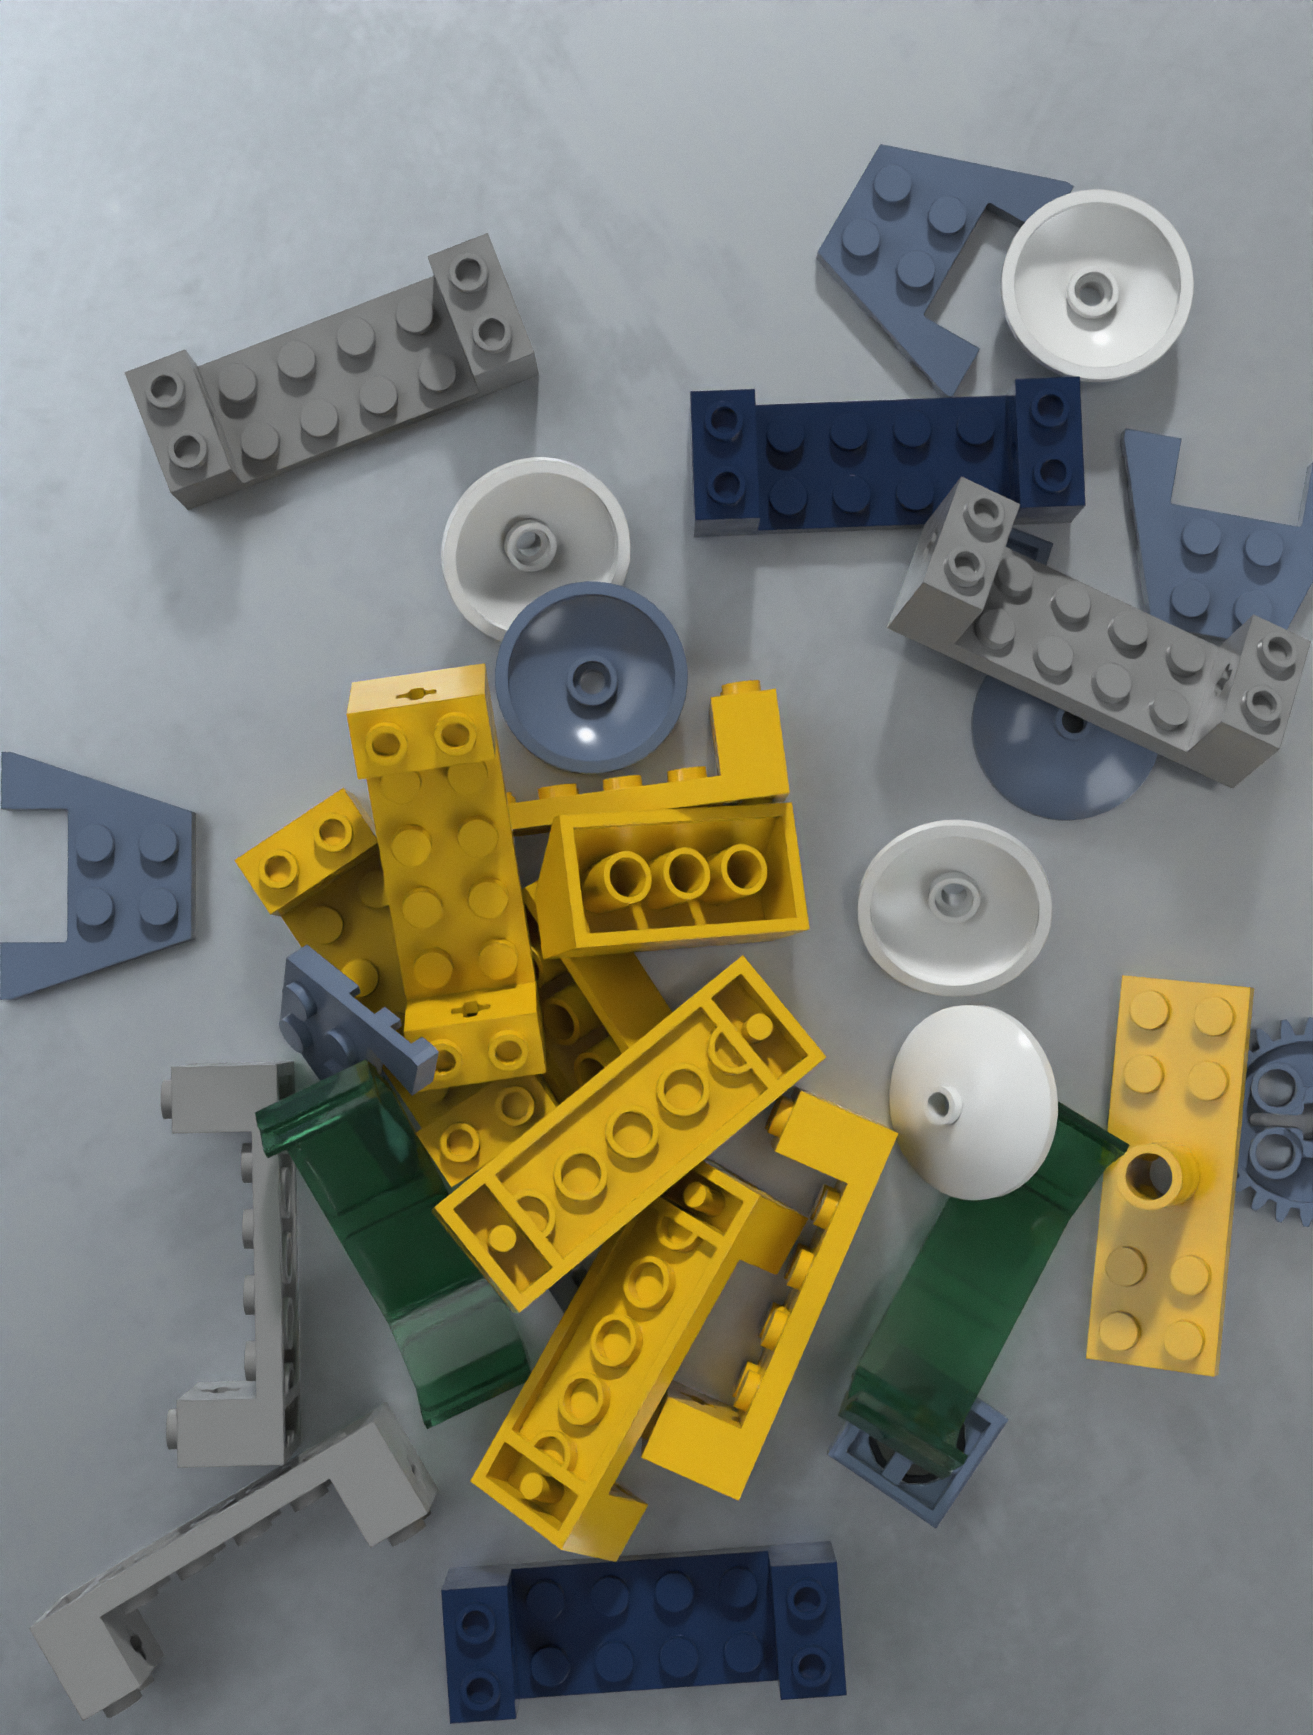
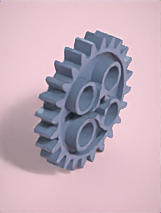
(1293, 1183)

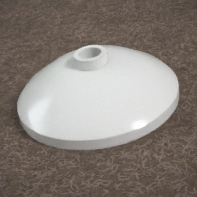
(1122, 253)
(576, 531)
(962, 939)
(997, 1098)

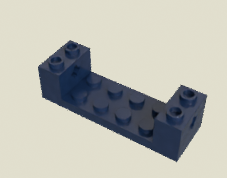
(881, 458)
(642, 1626)

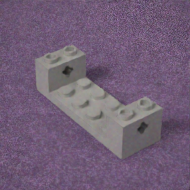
(335, 379)
(1091, 652)
(259, 1417)
(96, 1631)

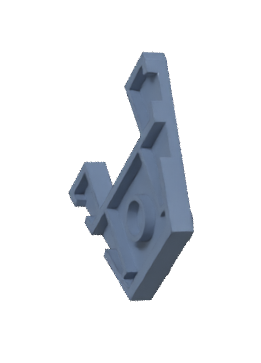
(904, 237)
(1206, 565)
(125, 876)
(338, 1031)

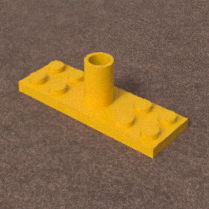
(1179, 1100)

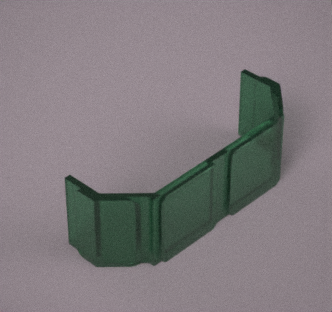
(379, 1198)
(965, 1300)

